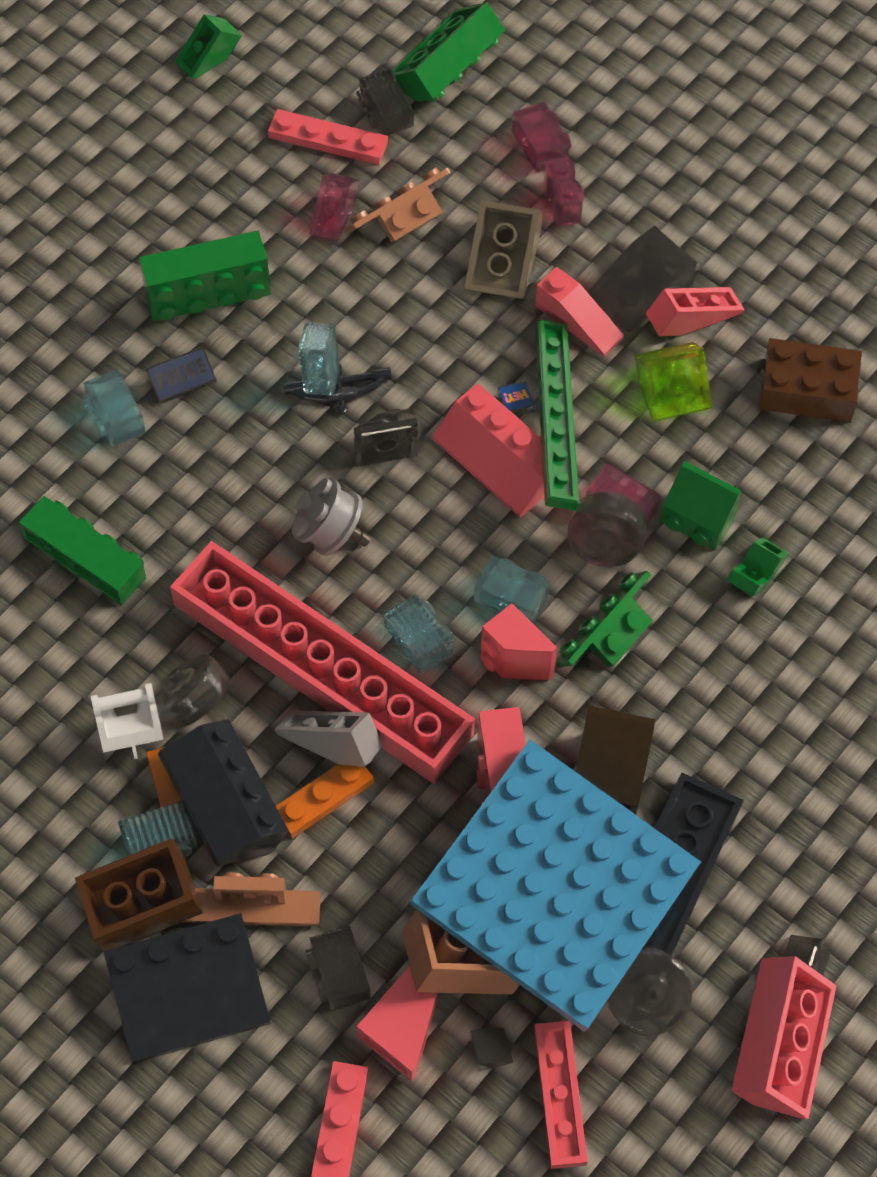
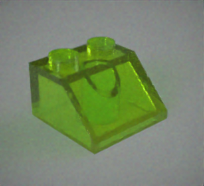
(674, 380)

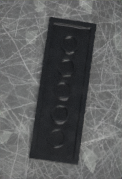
(699, 822)

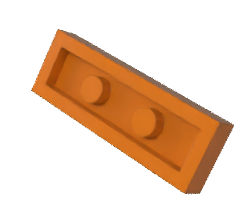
(323, 796)

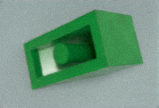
(208, 46)

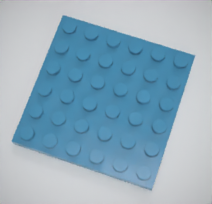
(556, 884)

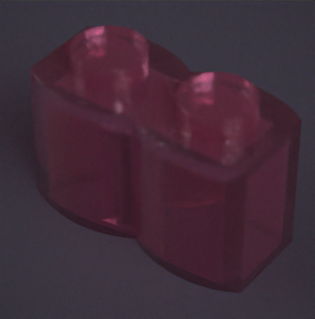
(563, 191)

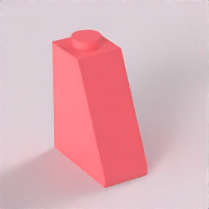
(400, 1025)

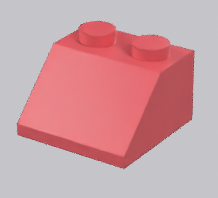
(517, 647)

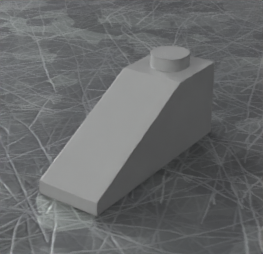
(338, 736)

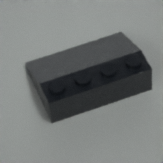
(186, 988)

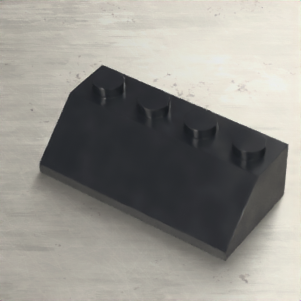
(223, 793)

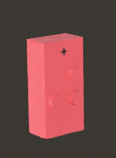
(499, 744)

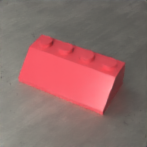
(494, 448)
(784, 1037)

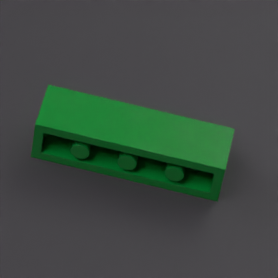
(83, 549)

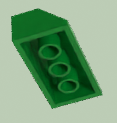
(448, 52)

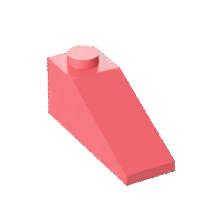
(570, 304)
(690, 309)

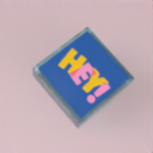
(517, 398)

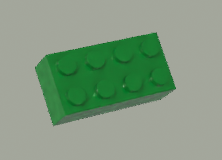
(205, 275)

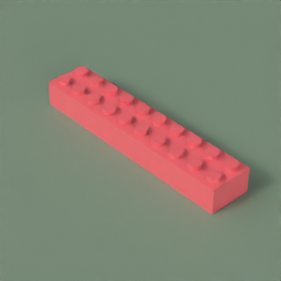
(322, 660)

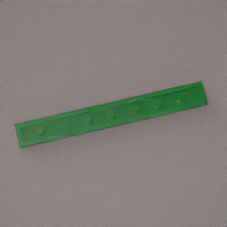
(556, 416)

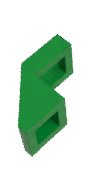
(758, 567)

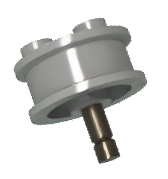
(328, 517)

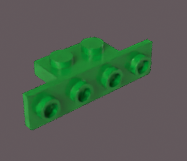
(612, 628)

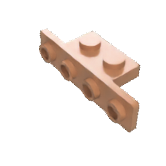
(406, 212)
(259, 900)

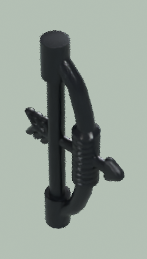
(340, 395)

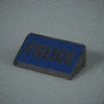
(180, 375)

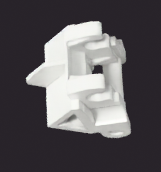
(130, 728)

